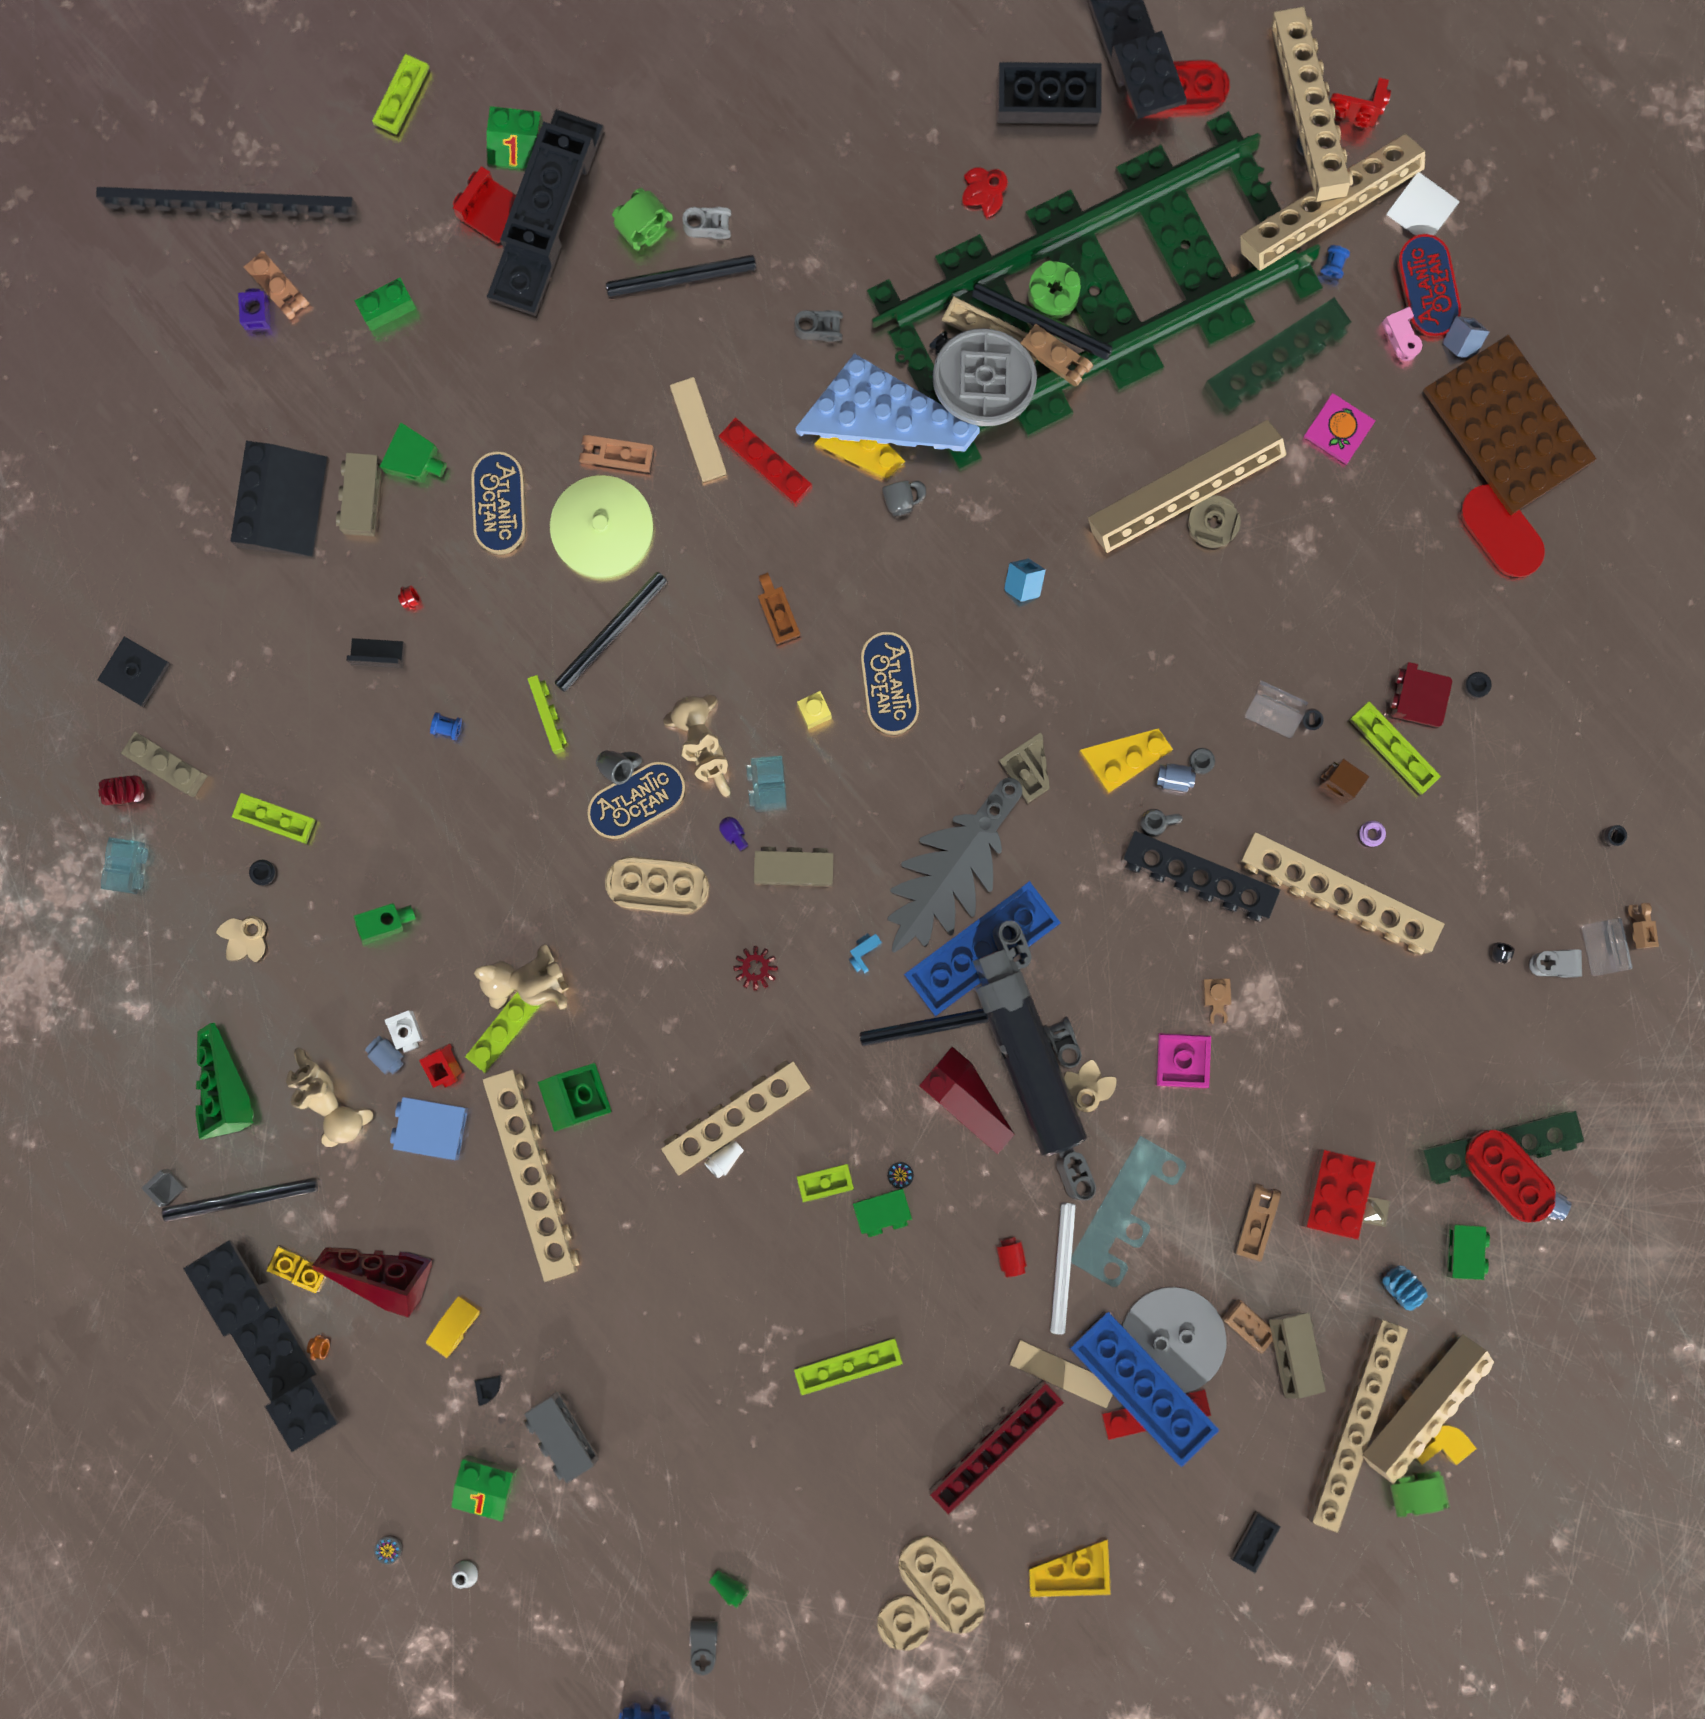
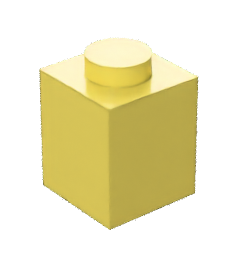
(814, 710)

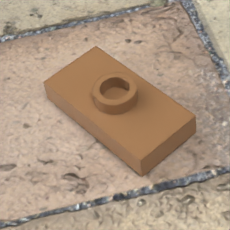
(1249, 1326)

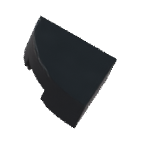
(487, 1388)

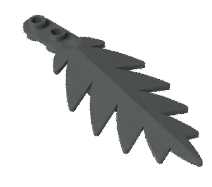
(951, 870)

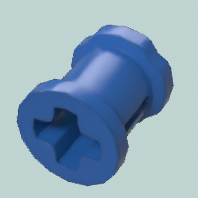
(1335, 261)
(446, 726)

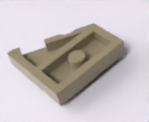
(1028, 767)

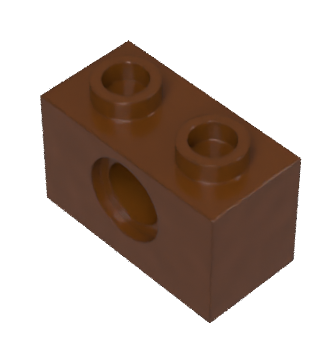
(1343, 780)

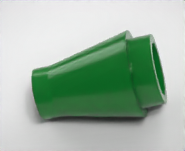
(729, 1588)

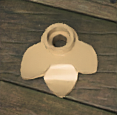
(241, 941)
(1089, 1082)

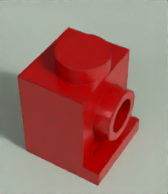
(433, 1066)

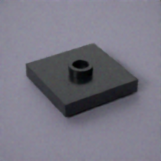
(133, 671)

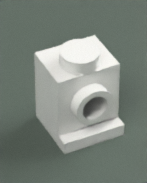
(407, 1020)

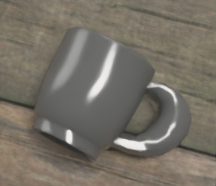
(900, 498)
(618, 766)
(1154, 822)

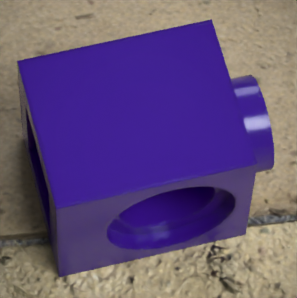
(258, 319)

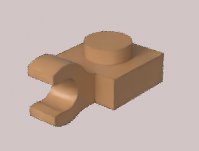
(1644, 929)

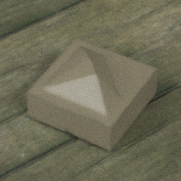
(1376, 1211)

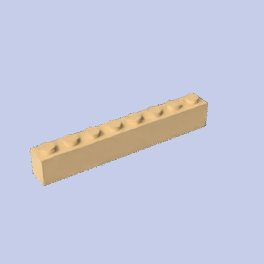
(1187, 486)

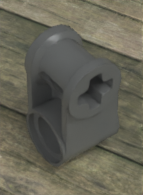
(820, 325)
(1063, 1041)
(703, 1642)

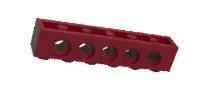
(996, 1447)

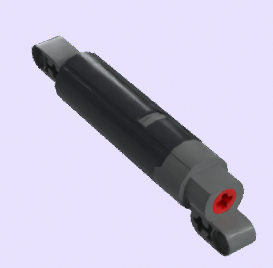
(1031, 1058)

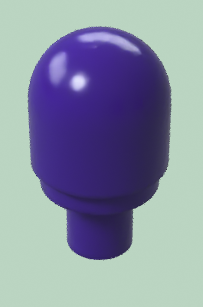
(733, 832)

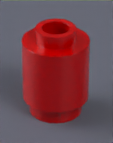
(1011, 1257)

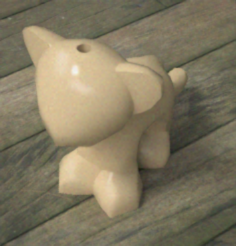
(701, 745)
(535, 981)
(317, 1093)

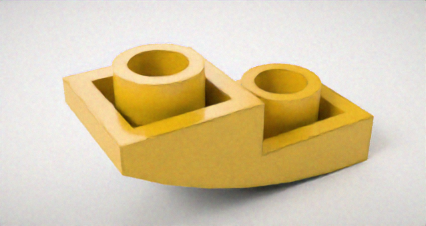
(295, 1269)
(452, 1326)

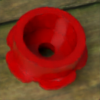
(409, 597)

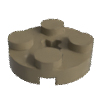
(1220, 535)

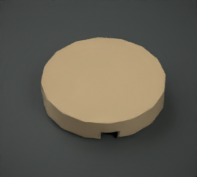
(903, 1623)

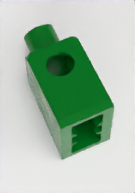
(411, 456)
(372, 929)

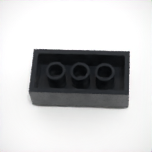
(1049, 92)

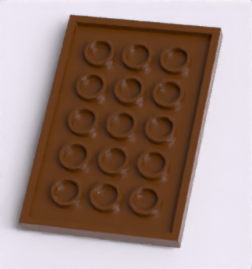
(1509, 424)

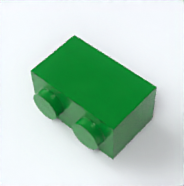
(385, 304)
(882, 1211)
(1467, 1251)

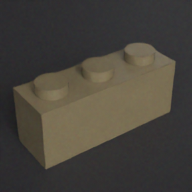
(359, 494)
(164, 764)
(793, 867)
(1297, 1355)

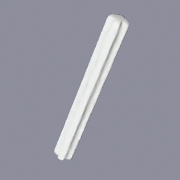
(1063, 1265)

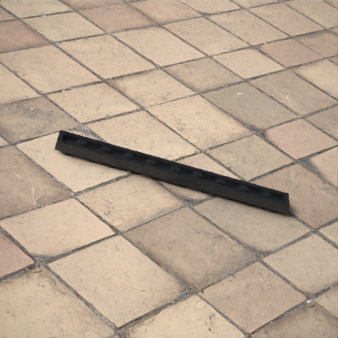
(217, 201)

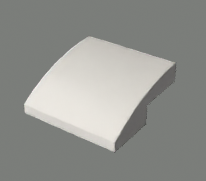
(1422, 206)

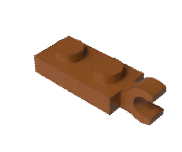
(777, 611)

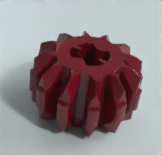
(121, 790)
(746, 966)

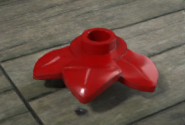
(981, 192)

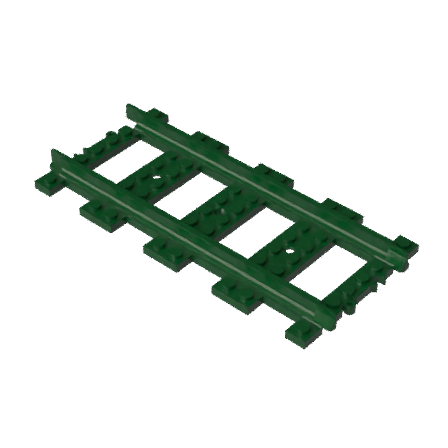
(1068, 236)

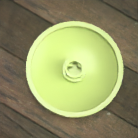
(601, 526)

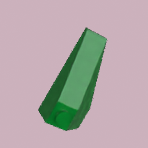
(223, 1097)

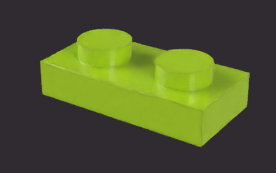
(825, 1183)

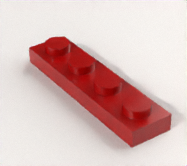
(765, 461)
(1121, 1423)

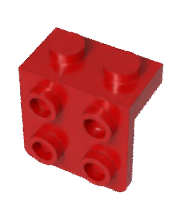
(1361, 111)
(484, 204)

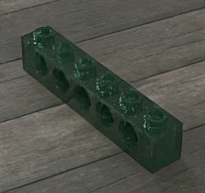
(1329, 315)
(1568, 1135)

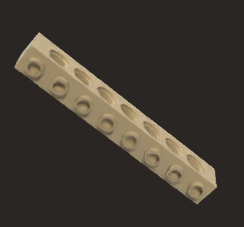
(1325, 183)
(1309, 218)
(1427, 928)
(550, 1266)
(1357, 1424)

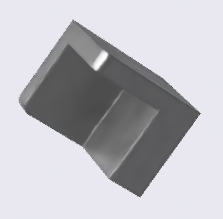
(163, 1187)

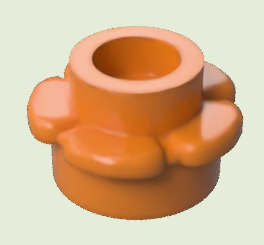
(318, 1347)

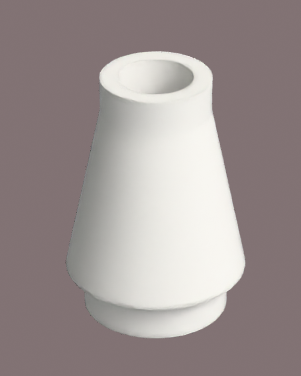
(723, 1159)
(466, 1569)

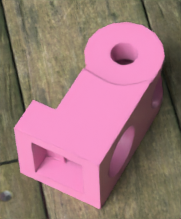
(1401, 334)

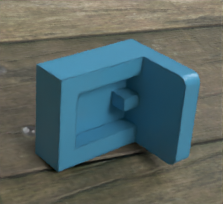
(865, 945)

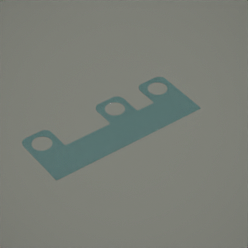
(1115, 1210)

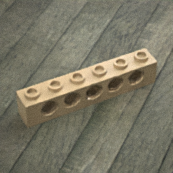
(683, 1160)

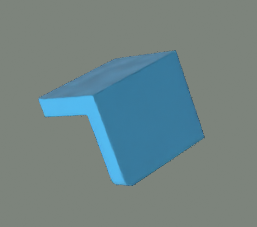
(1024, 579)

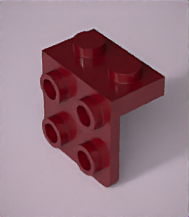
(1420, 696)

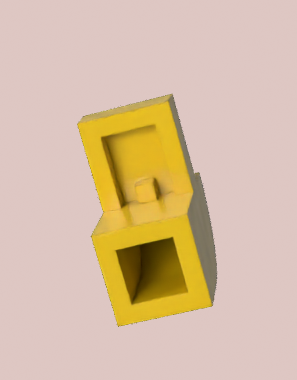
(1451, 1442)

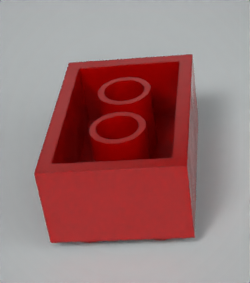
(1338, 1194)

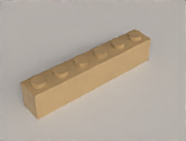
(1428, 1409)

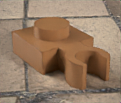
(1217, 994)

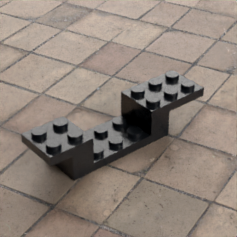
(1138, 56)
(539, 209)
(267, 1343)

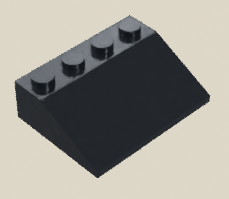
(279, 499)

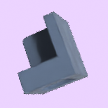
(1465, 337)

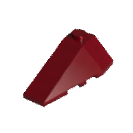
(964, 1095)
(384, 1280)

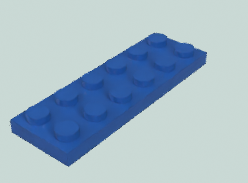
(950, 969)
(1144, 1389)

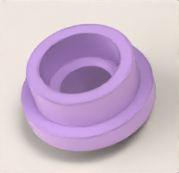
(1380, 833)

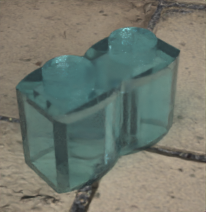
(768, 784)
(123, 865)

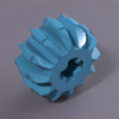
(1405, 1287)

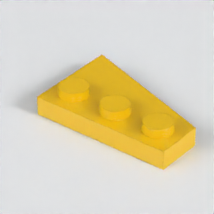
(1126, 757)
(1073, 1574)

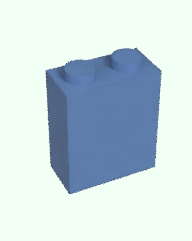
(429, 1128)

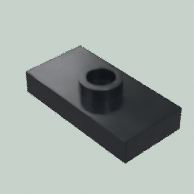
(1255, 1542)

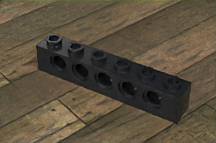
(1264, 894)

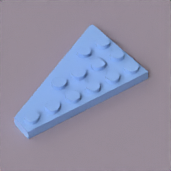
(879, 407)

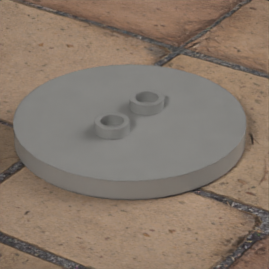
(984, 377)
(1179, 1334)

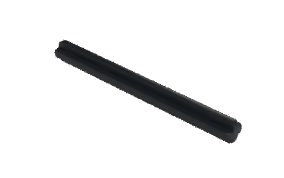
(681, 275)
(1046, 322)
(610, 631)
(923, 1027)
(239, 1199)

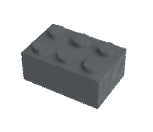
(560, 1438)

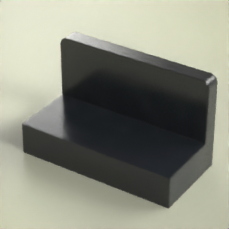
(376, 653)

